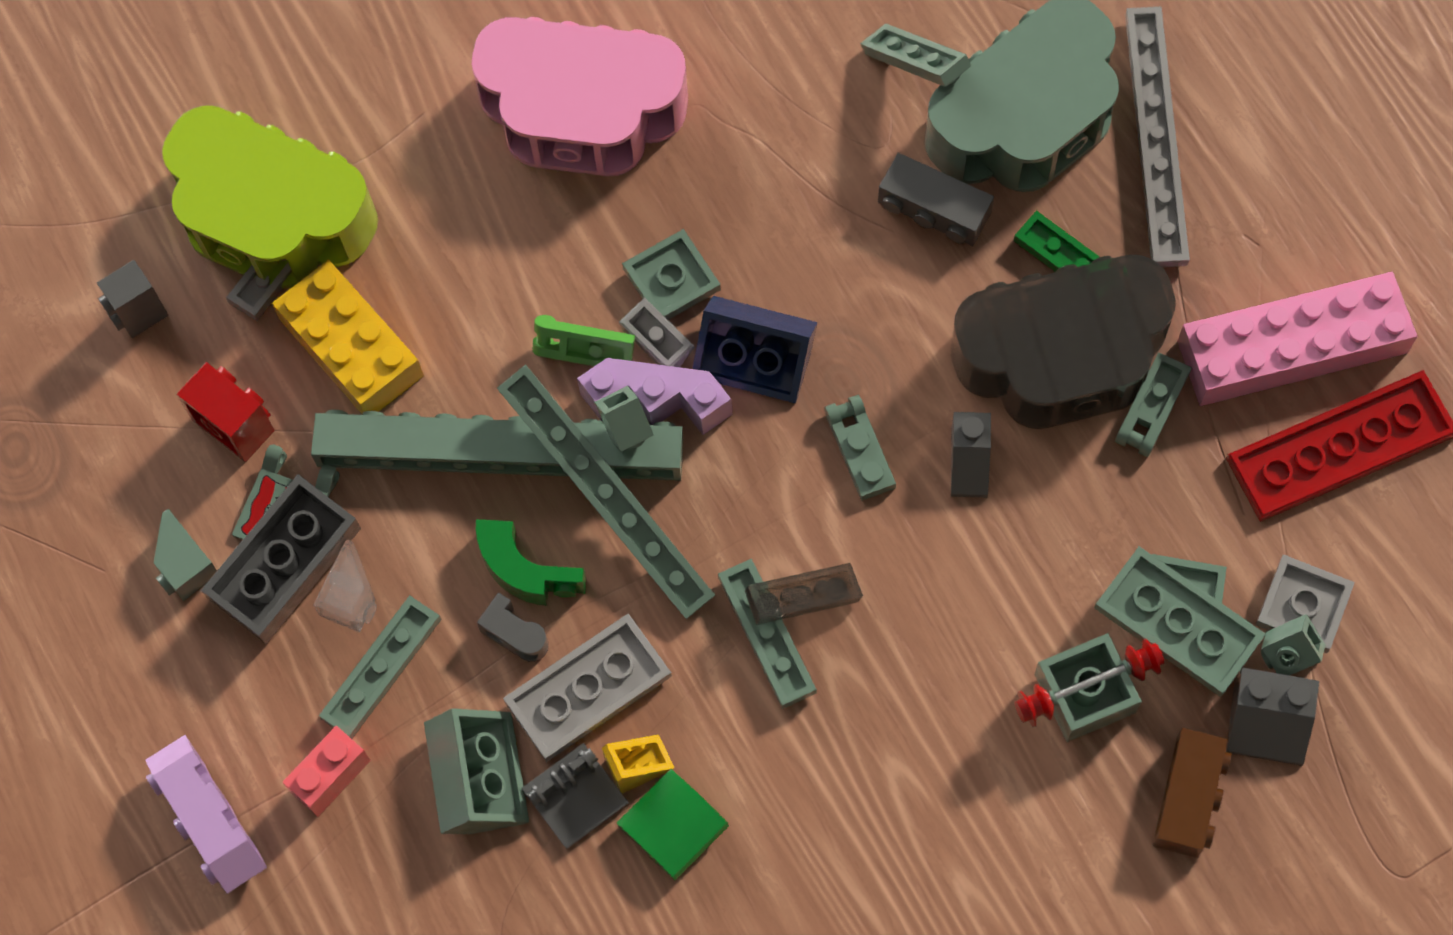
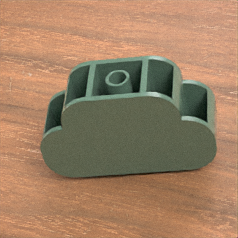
(1028, 100)

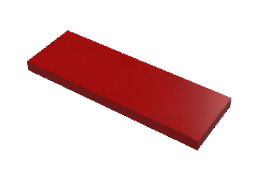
(1341, 445)

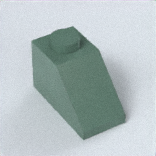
(180, 559)

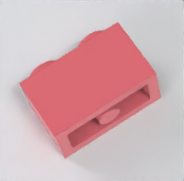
(326, 771)

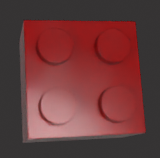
(226, 410)

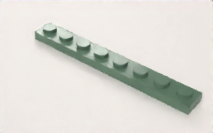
(606, 491)

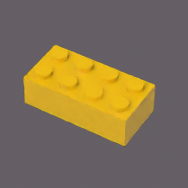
(348, 339)

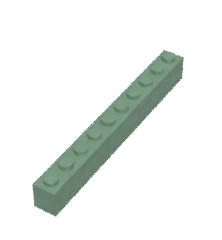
(478, 445)

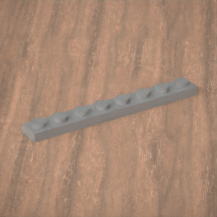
(1157, 137)

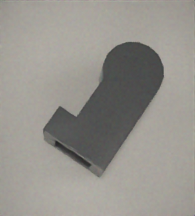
(519, 637)

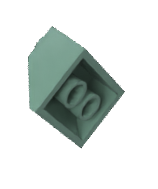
(475, 771)

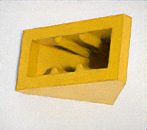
(636, 761)

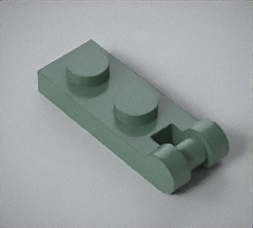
(1153, 403)
(860, 448)

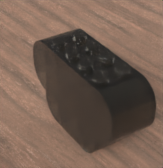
(1064, 339)

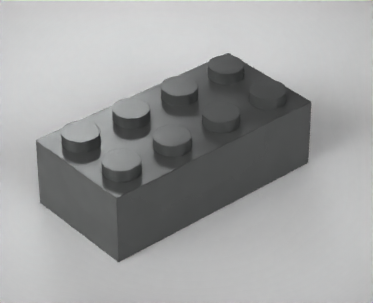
(281, 559)

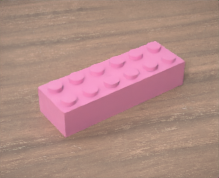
(1296, 338)

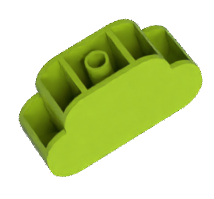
(264, 196)

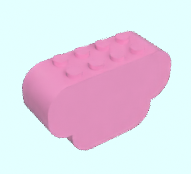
(579, 92)

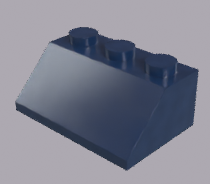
(754, 348)

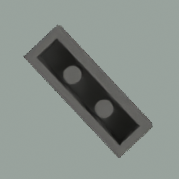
(935, 200)

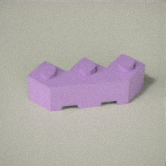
(660, 390)
(204, 815)

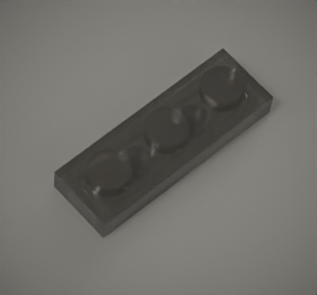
(803, 593)

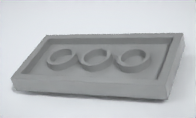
(587, 687)

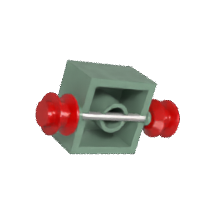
(1088, 686)

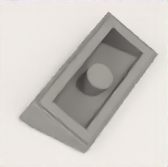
(656, 335)

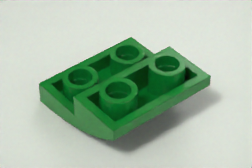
(673, 824)

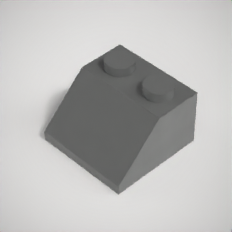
(1272, 716)

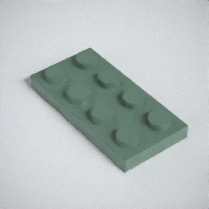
(1181, 619)

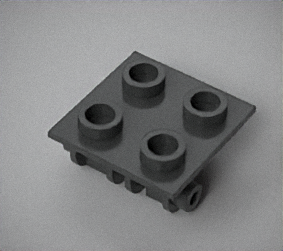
(575, 795)

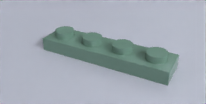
(916, 55)
(769, 640)
(380, 667)

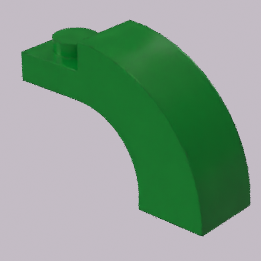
(516, 573)

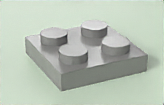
(1305, 590)

